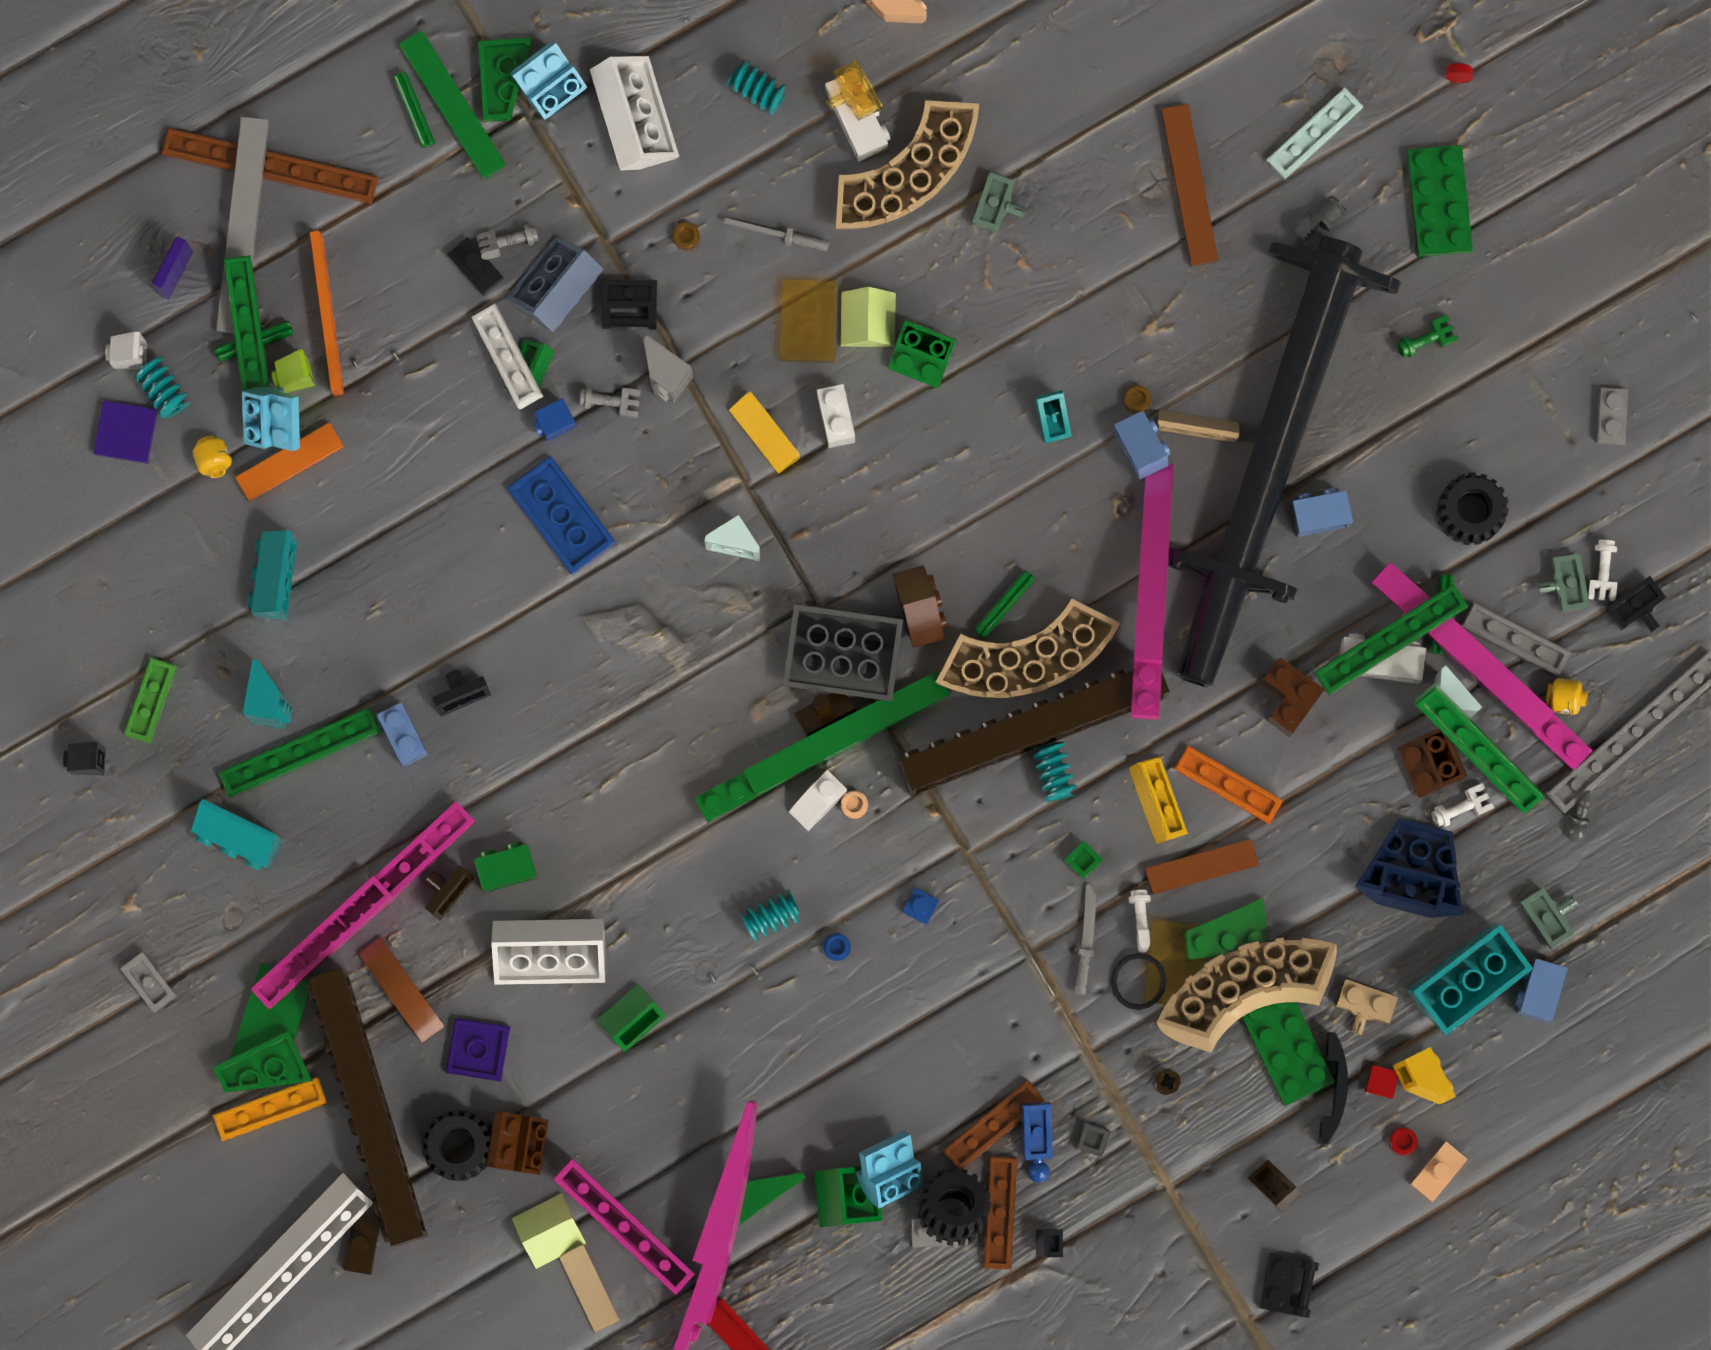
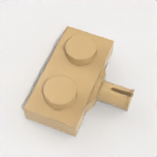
(1365, 1004)

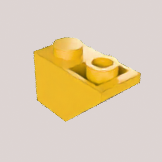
(1424, 1077)

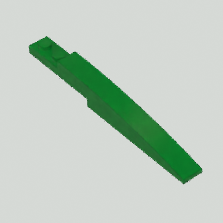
(820, 747)

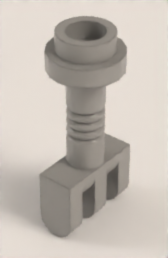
(490, 245)
(587, 398)

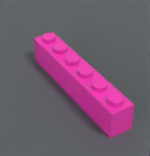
(624, 1227)

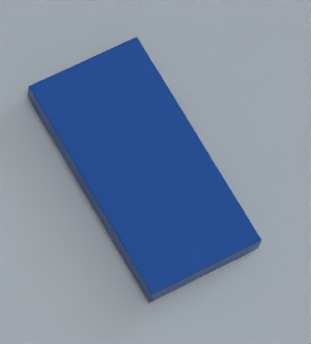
(561, 515)

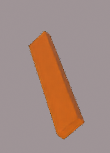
(327, 313)

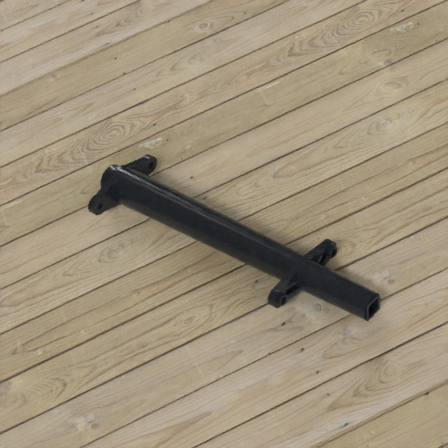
(1312, 340)

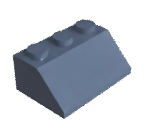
(555, 283)

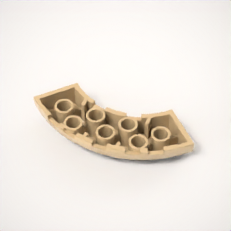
(912, 175)
(1032, 662)
(1244, 982)

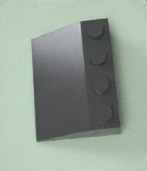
(843, 651)

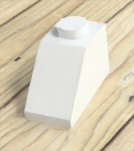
(127, 351)
(818, 800)

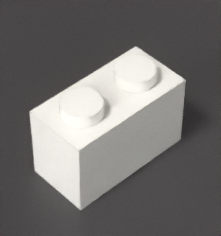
(836, 416)

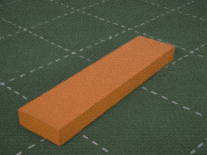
(289, 463)
(1228, 785)

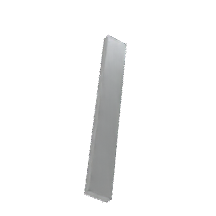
(244, 204)
(1632, 735)

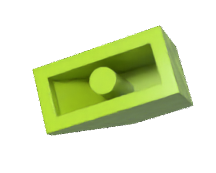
(293, 372)

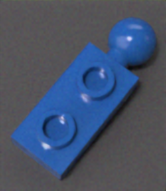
(1037, 1138)

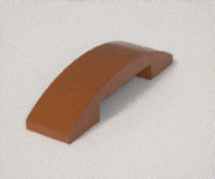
(401, 990)

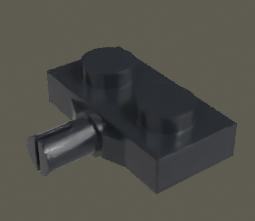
(1637, 605)

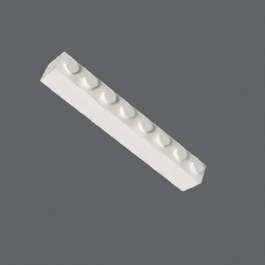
(281, 1267)

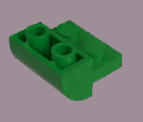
(922, 353)

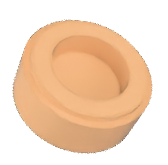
(854, 804)

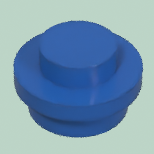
(837, 947)

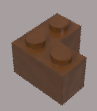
(920, 605)
(1297, 692)

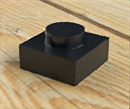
(1049, 1243)

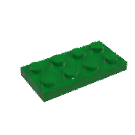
(1439, 201)
(1288, 1050)

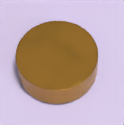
(686, 236)
(1137, 399)

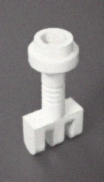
(1603, 584)
(1442, 816)
(1140, 898)

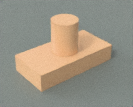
(1438, 1171)

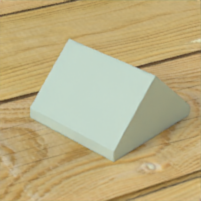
(733, 539)
(1456, 691)

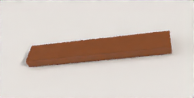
(1189, 185)

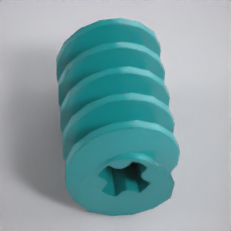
(757, 87)
(160, 388)
(1054, 771)
(771, 915)

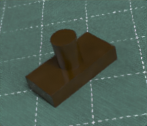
(824, 712)
(447, 890)
(1274, 1185)
(362, 1245)

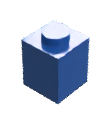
(553, 420)

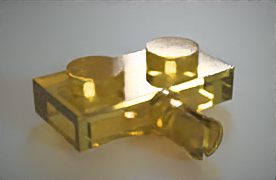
(855, 91)

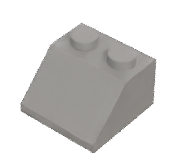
(667, 372)

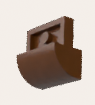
(1432, 762)
(517, 1143)

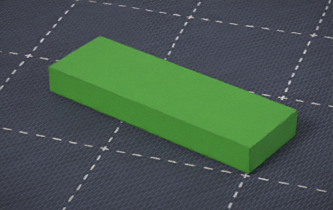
(150, 700)

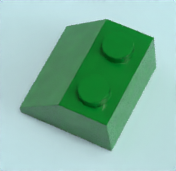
(842, 1199)

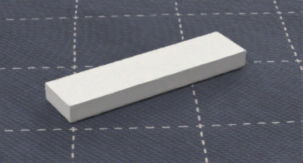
(507, 356)

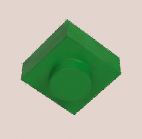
(1083, 860)

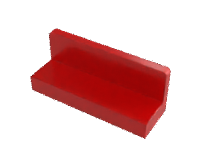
(733, 1329)

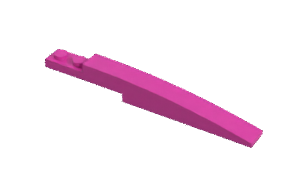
(1152, 594)
(1488, 672)
(363, 905)
(719, 1231)

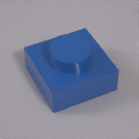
(920, 906)

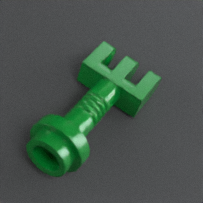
(1407, 347)

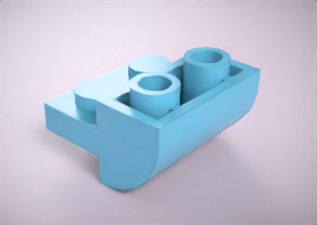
(548, 80)
(270, 418)
(889, 1170)

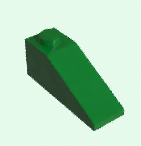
(765, 1191)

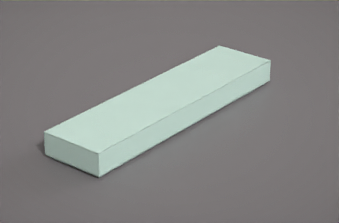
(1314, 133)

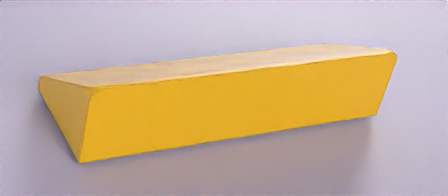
(764, 432)
(1158, 800)

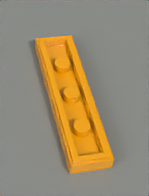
(270, 1109)

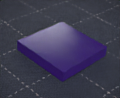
(172, 267)
(125, 432)
(478, 1049)

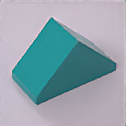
(1053, 416)

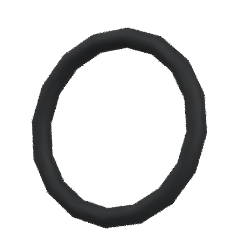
(1114, 981)

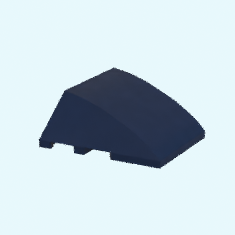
(1415, 871)

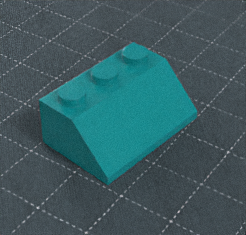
(273, 574)
(265, 701)
(235, 836)

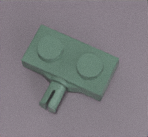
(996, 203)
(1568, 583)
(1549, 916)

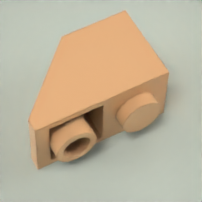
(899, 10)

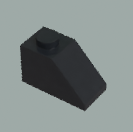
(85, 758)

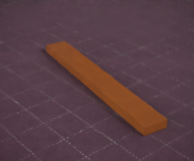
(277, 166)

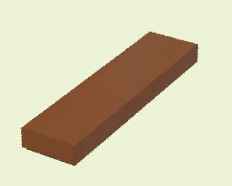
(1202, 867)
(991, 1126)
(1001, 1216)

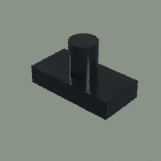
(477, 270)
(460, 693)

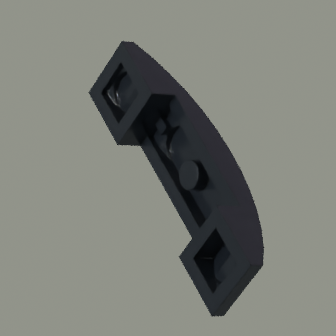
(1335, 1054)

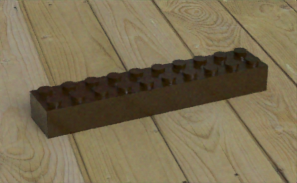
(1019, 732)
(368, 1107)

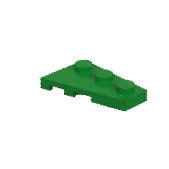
(497, 84)
(1227, 932)
(264, 1066)

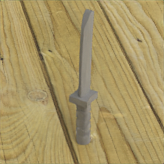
(790, 237)
(1086, 951)

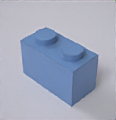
(1142, 445)
(1321, 512)
(402, 734)
(1541, 990)

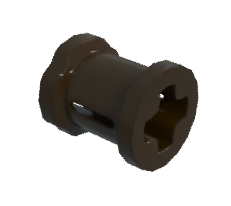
(1170, 1074)

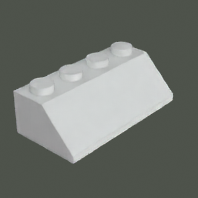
(634, 112)
(548, 951)

